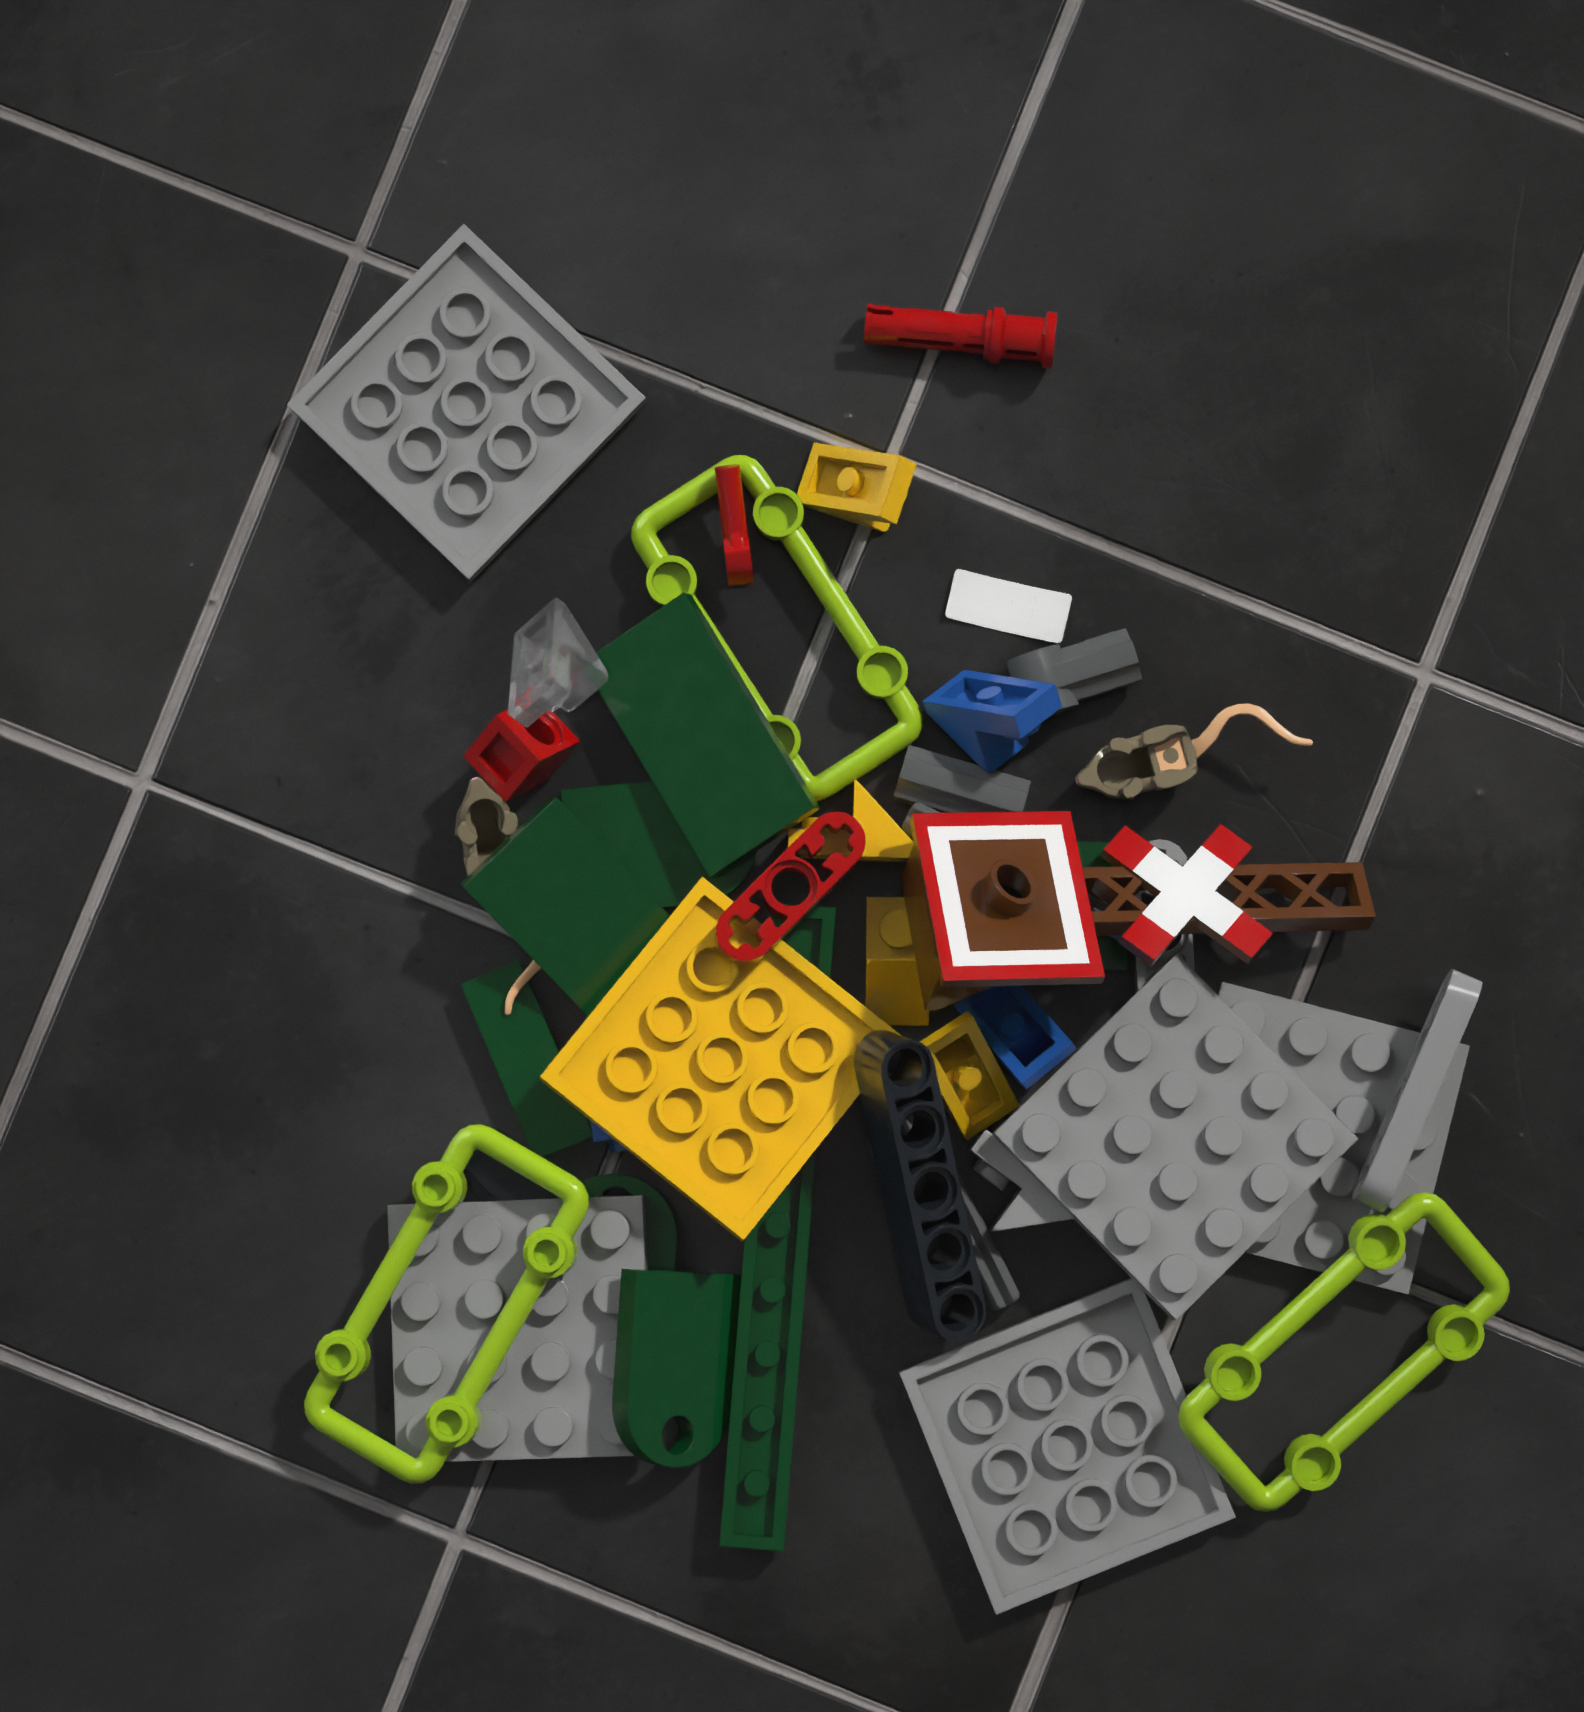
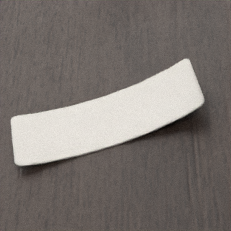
(1008, 606)

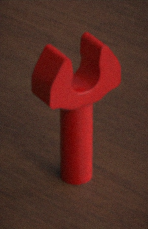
(734, 525)

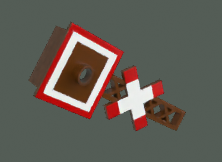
(981, 937)

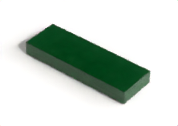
(521, 1052)

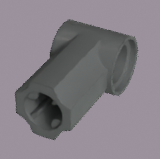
(1082, 668)

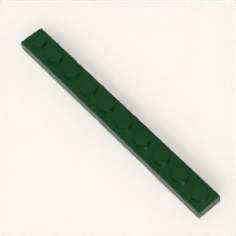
(771, 1330)

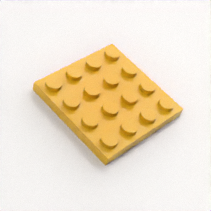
(716, 1064)

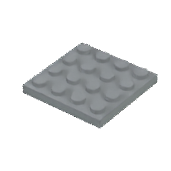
(467, 402)
(1354, 1072)
(1175, 1137)
(559, 1371)
(1065, 1445)

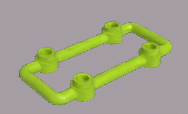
(779, 516)
(1452, 1333)
(346, 1352)

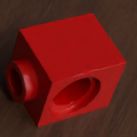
(520, 757)

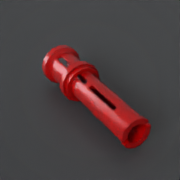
(993, 334)

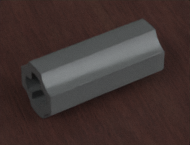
(957, 785)

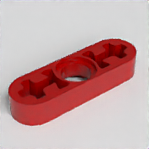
(812, 843)

